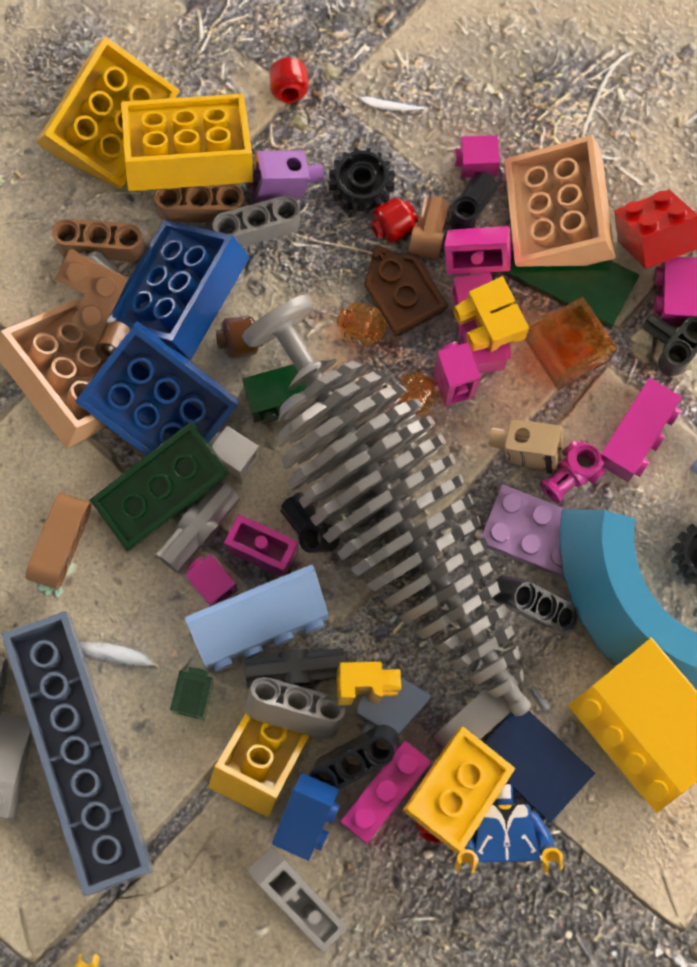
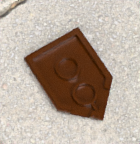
(402, 290)

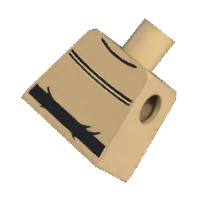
(530, 444)

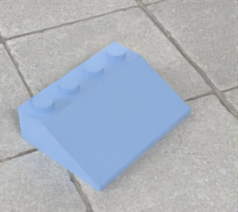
(258, 619)

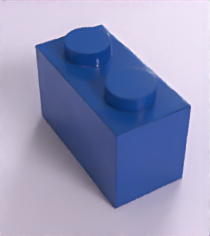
(305, 817)

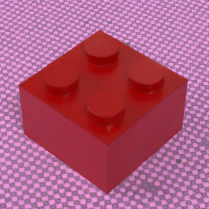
(657, 228)

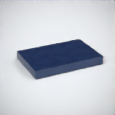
(545, 768)

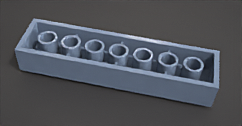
(77, 754)

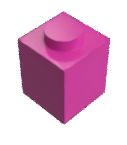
(478, 155)
(210, 580)

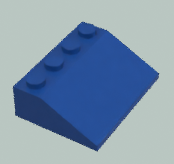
(181, 284)
(153, 392)

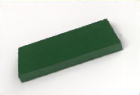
(601, 284)
(160, 486)

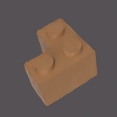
(100, 288)

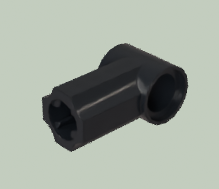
(473, 200)
(307, 532)

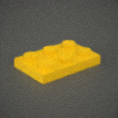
(459, 789)

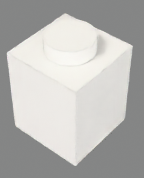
(235, 451)

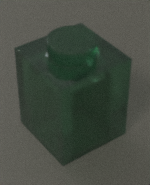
(192, 693)

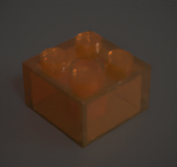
(570, 343)

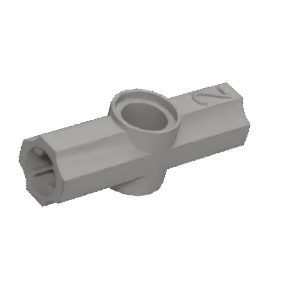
(198, 527)

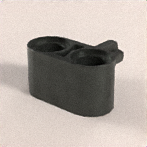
(675, 342)

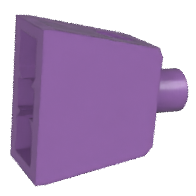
(283, 174)

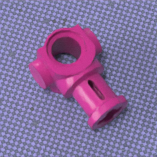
(572, 472)

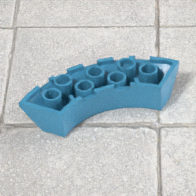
(612, 593)

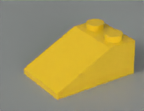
(257, 764)

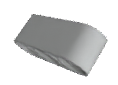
(265, 211)
(278, 708)
(477, 717)

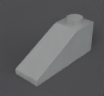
(14, 749)
(297, 899)

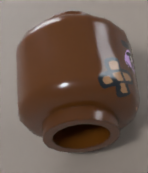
(231, 338)

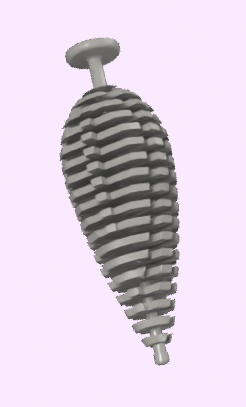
(345, 427)

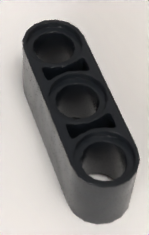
(536, 604)
(364, 749)

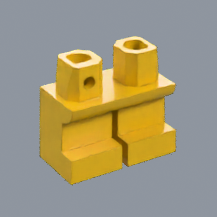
(494, 314)
(366, 678)

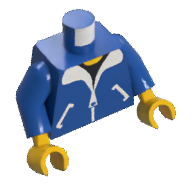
(510, 835)

